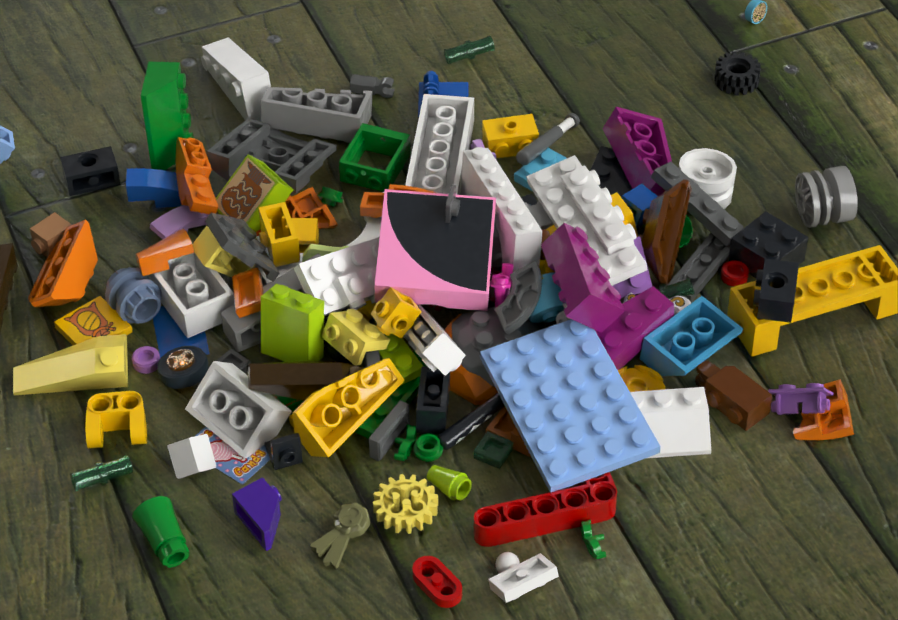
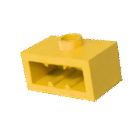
(509, 134)
(279, 234)

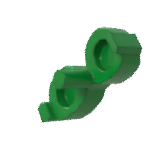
(406, 444)
(592, 541)

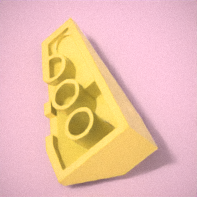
(84, 366)

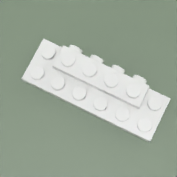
(574, 197)
(342, 277)

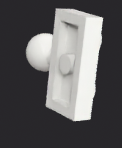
(520, 578)

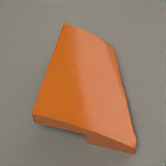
(308, 205)
(156, 257)
(830, 424)

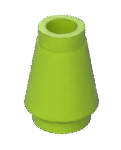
(450, 482)

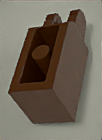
(734, 394)

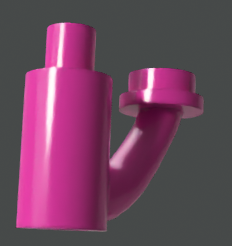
(502, 283)

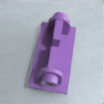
(812, 399)

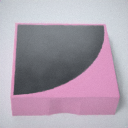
(435, 258)

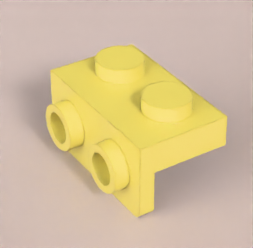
(353, 335)

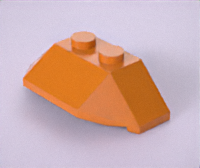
(66, 268)

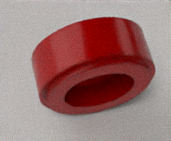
(734, 273)

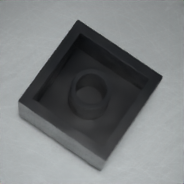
(767, 239)

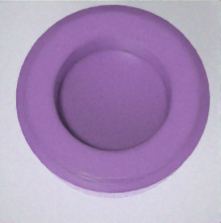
(145, 359)

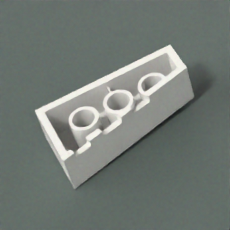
(237, 75)

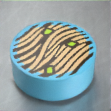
(756, 11)

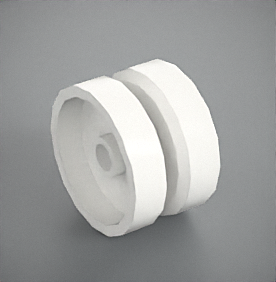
(712, 172)

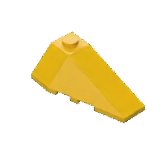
(341, 407)

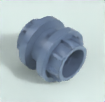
(133, 295)

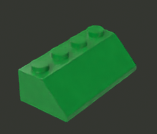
(164, 112)

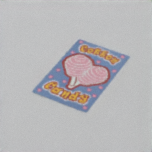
(233, 463)

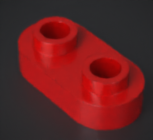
(438, 584)

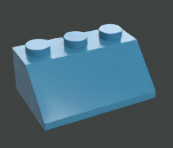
(688, 338)

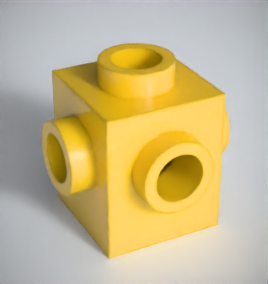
(395, 313)

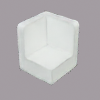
(191, 456)

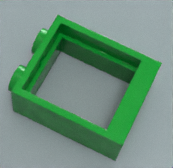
(370, 139)

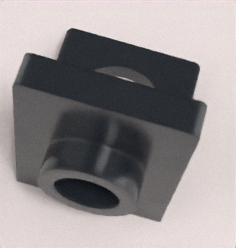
(284, 451)

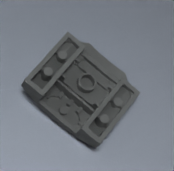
(287, 156)

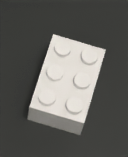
(193, 294)

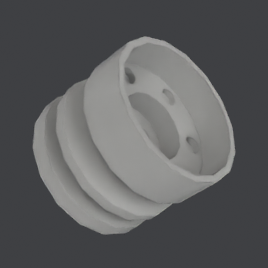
(826, 196)

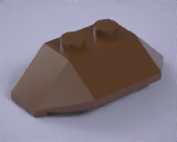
(664, 230)

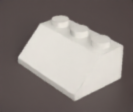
(234, 411)
(677, 420)

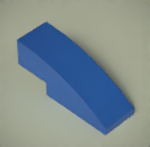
(153, 185)

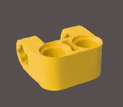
(113, 413)

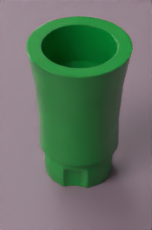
(162, 530)

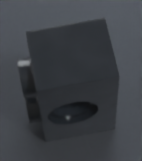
(90, 171)
(777, 290)
(432, 401)

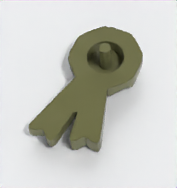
(349, 522)

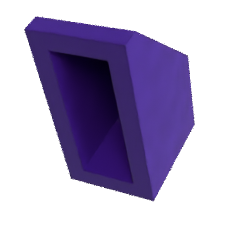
(259, 510)

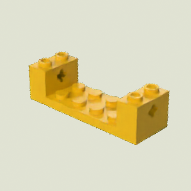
(821, 288)

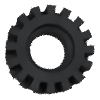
(727, 69)

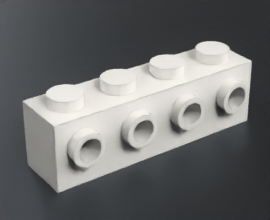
(434, 344)

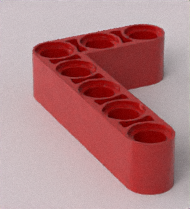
(546, 512)

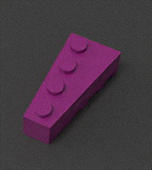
(638, 145)
(582, 279)
(642, 316)

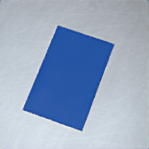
(171, 336)

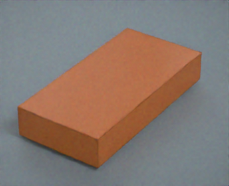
(247, 292)

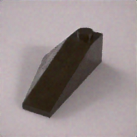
(297, 379)

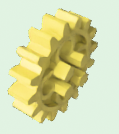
(414, 511)

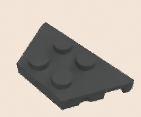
(241, 242)

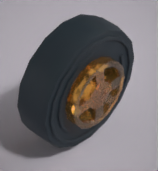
(182, 367)

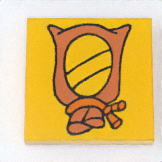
(91, 321)

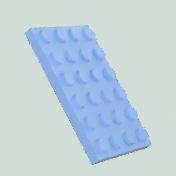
(569, 404)

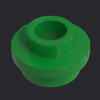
(330, 196)
(428, 448)

